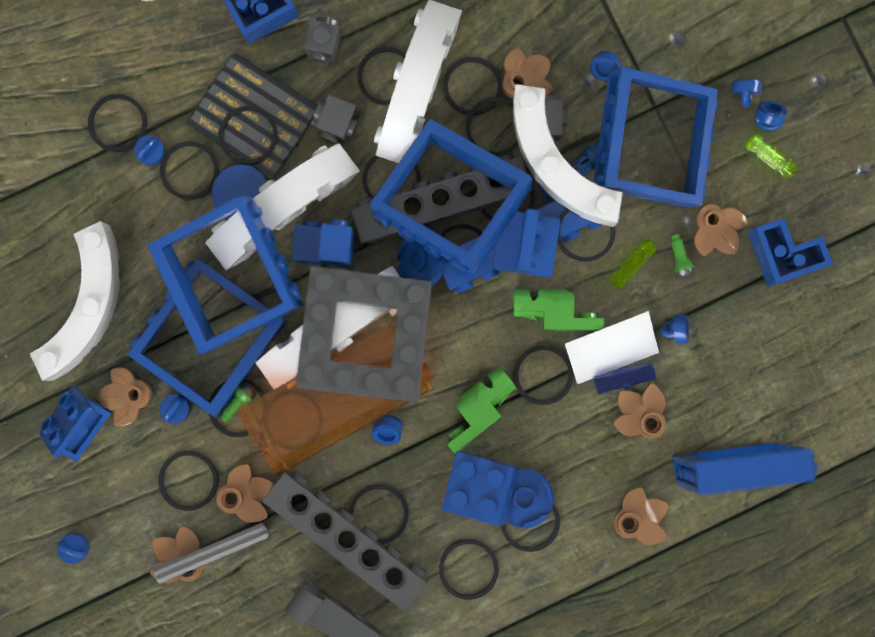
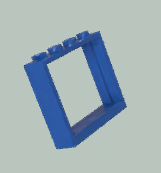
(613, 131)
(474, 156)
(182, 290)
(243, 369)
(744, 468)

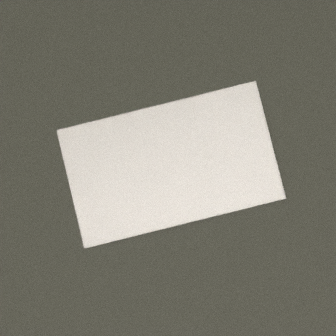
(612, 347)

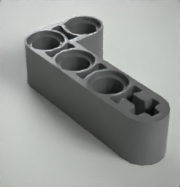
(328, 614)

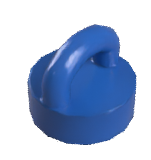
(604, 63)
(746, 89)
(770, 116)
(149, 150)
(680, 331)
(175, 409)
(387, 430)
(73, 548)

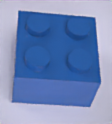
(480, 488)

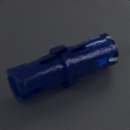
(624, 378)

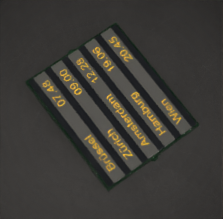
(249, 132)

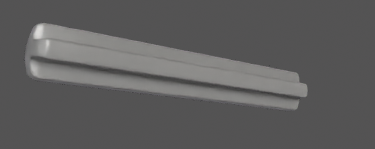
(210, 553)

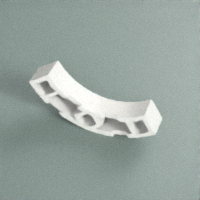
(417, 79)
(549, 166)
(283, 202)
(93, 306)
(281, 362)

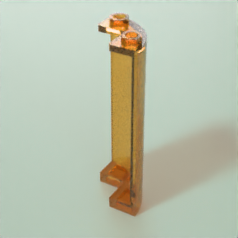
(301, 423)

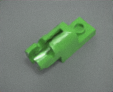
(555, 309)
(478, 407)

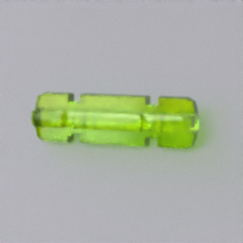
(771, 156)
(633, 264)

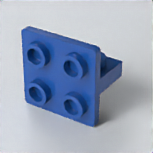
(528, 244)
(73, 424)

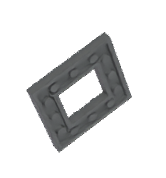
(395, 383)

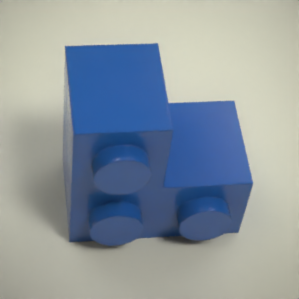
(260, 17)
(324, 245)
(779, 256)

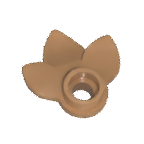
(525, 70)
(721, 233)
(121, 398)
(638, 409)
(249, 493)
(645, 517)
(169, 548)

